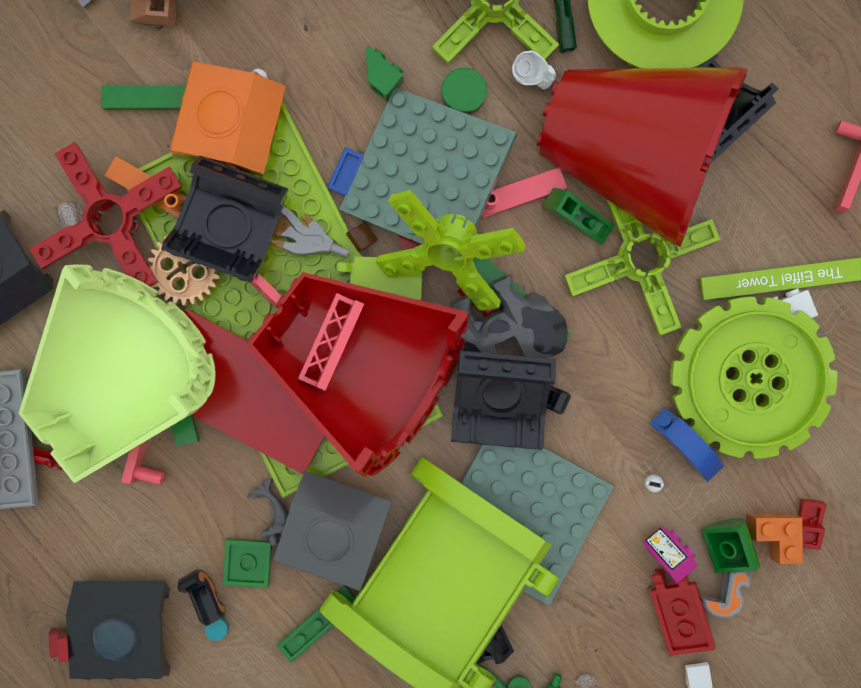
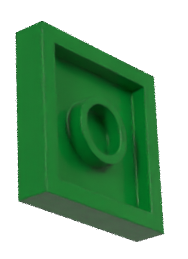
(247, 563)

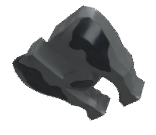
(531, 319)

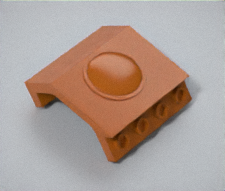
(228, 117)

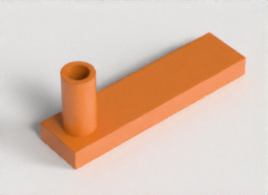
(130, 176)

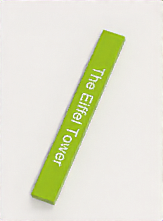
(780, 279)

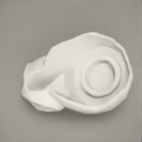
(532, 70)

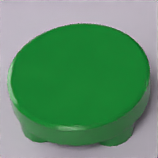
(464, 90)

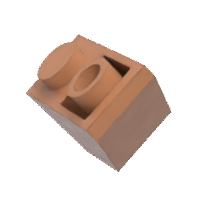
(154, 12)

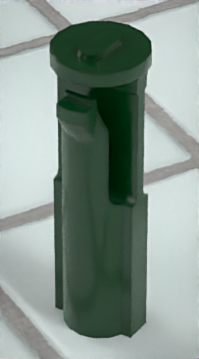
(565, 26)

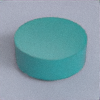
(217, 630)

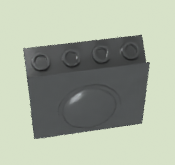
(332, 530)

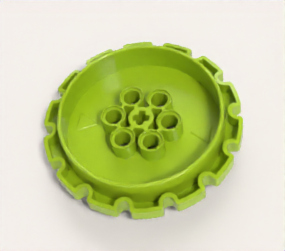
(798, 361)

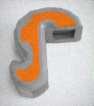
(731, 596)

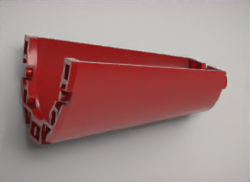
(641, 136)
(385, 375)

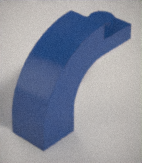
(688, 443)

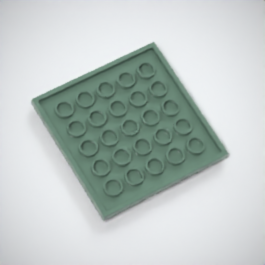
(434, 152)
(544, 496)

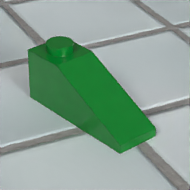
(577, 214)

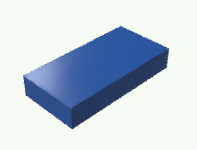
(345, 171)

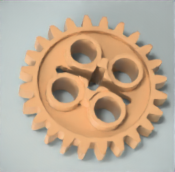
(193, 288)

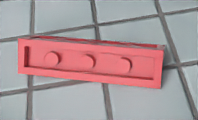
(339, 345)

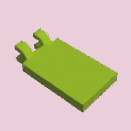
(368, 274)

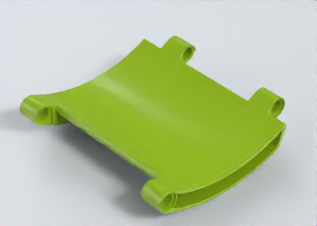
(443, 586)

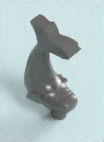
(278, 511)

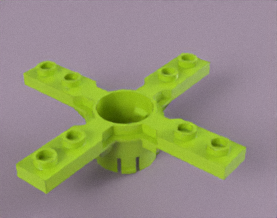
(475, 18)
(453, 235)
(652, 283)

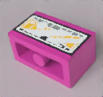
(670, 554)

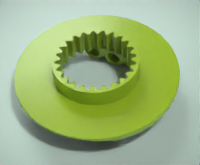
(654, 45)

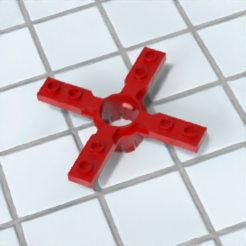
(96, 199)

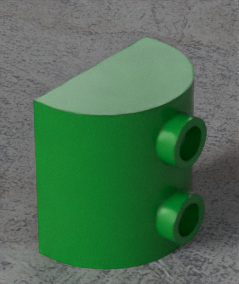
(731, 546)

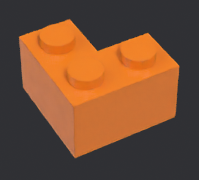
(782, 531)

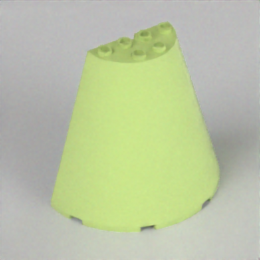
(112, 369)

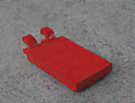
(681, 615)

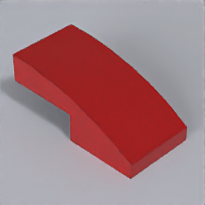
(812, 517)
(58, 645)

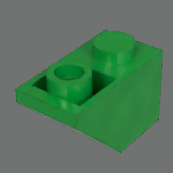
(382, 75)

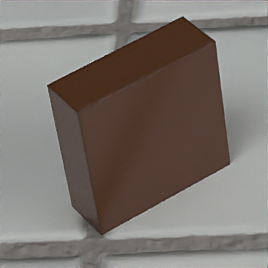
(361, 236)

